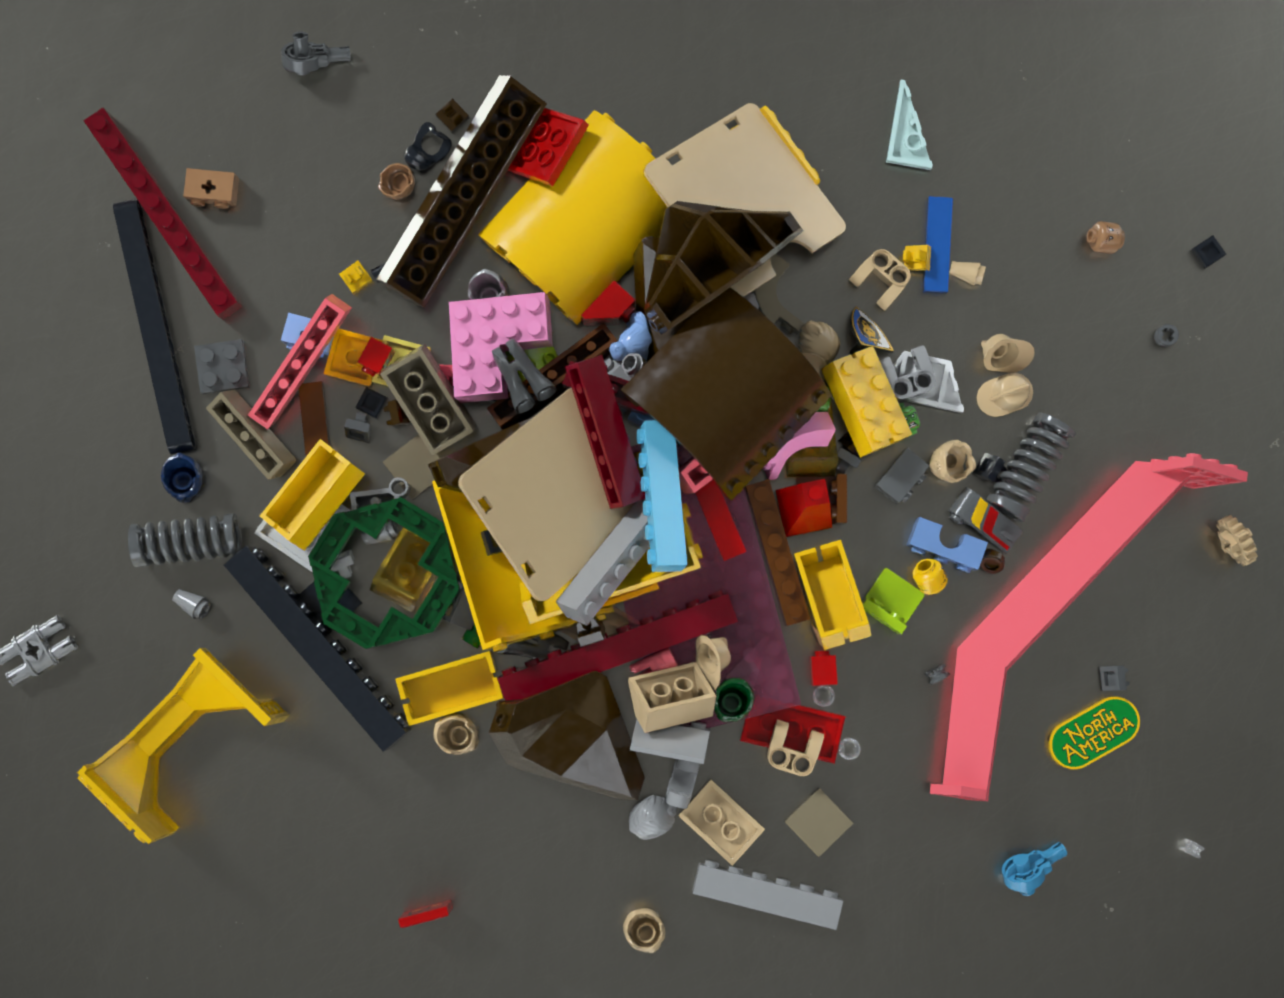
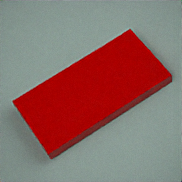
(801, 722)

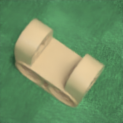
(884, 274)
(791, 756)

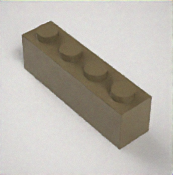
(255, 440)

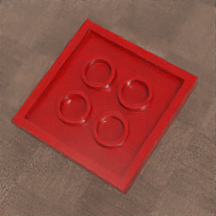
(548, 146)

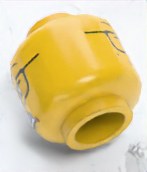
(930, 576)

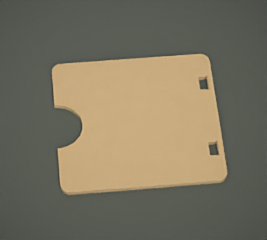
(747, 172)
(544, 497)

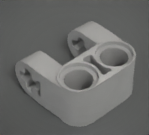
(909, 381)
(681, 783)

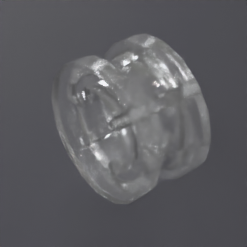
(831, 697)
(856, 748)
(1192, 848)

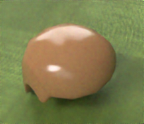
(397, 181)

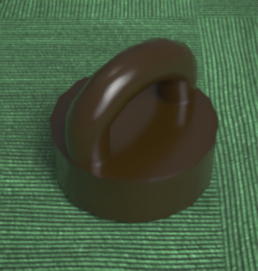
(992, 561)

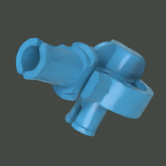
(1024, 864)

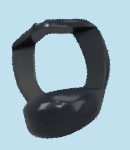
(417, 157)

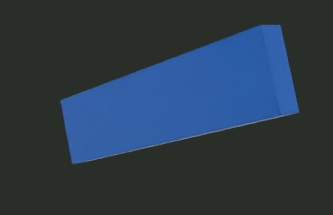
(939, 238)

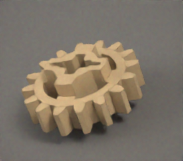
(1236, 540)

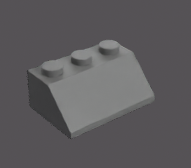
(677, 742)

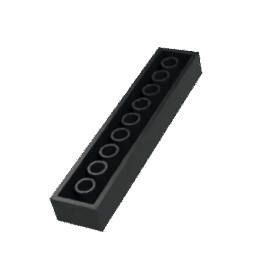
(318, 647)

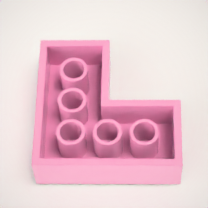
(486, 324)

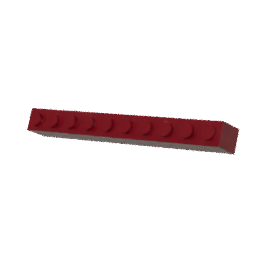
(163, 213)
(621, 647)

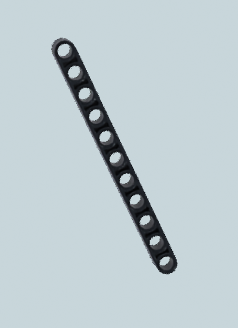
(154, 326)

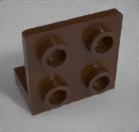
(837, 494)

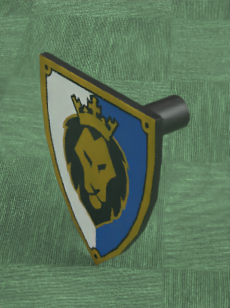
(867, 333)

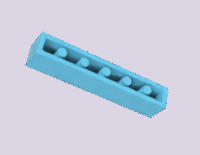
(662, 497)

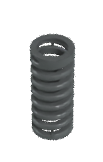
(1044, 426)
(139, 558)

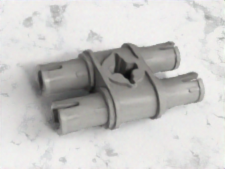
(46, 655)

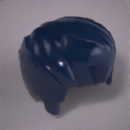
(181, 477)

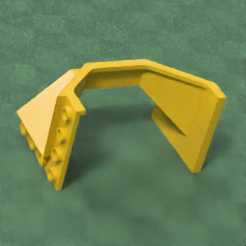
(129, 772)

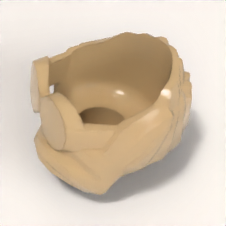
(949, 459)

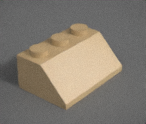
(671, 697)

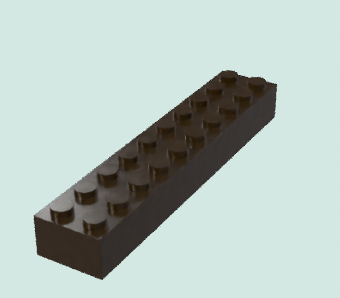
(462, 190)

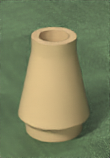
(968, 271)

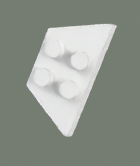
(944, 392)

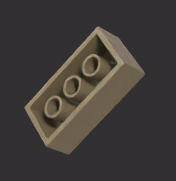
(428, 399)

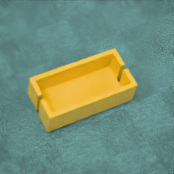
(866, 401)
(312, 495)
(832, 595)
(449, 688)

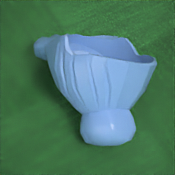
(633, 339)

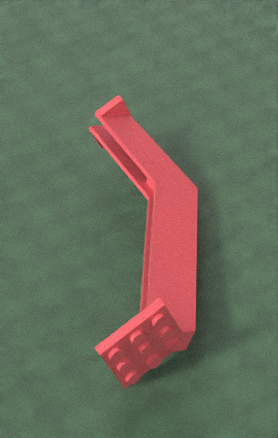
(1042, 598)

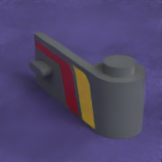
(985, 519)

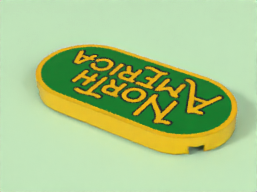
(1094, 732)

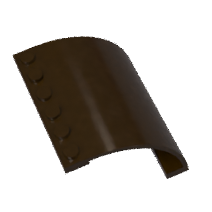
(729, 389)

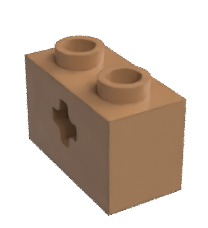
(198, 181)

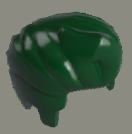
(733, 700)

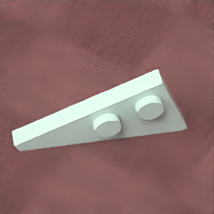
(906, 141)

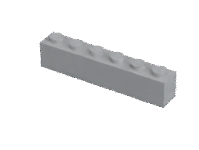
(606, 567)
(767, 895)

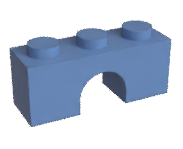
(925, 539)

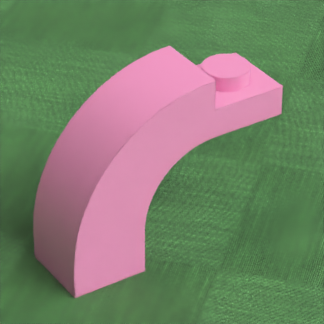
(815, 432)

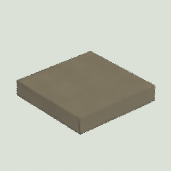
(412, 465)
(818, 822)

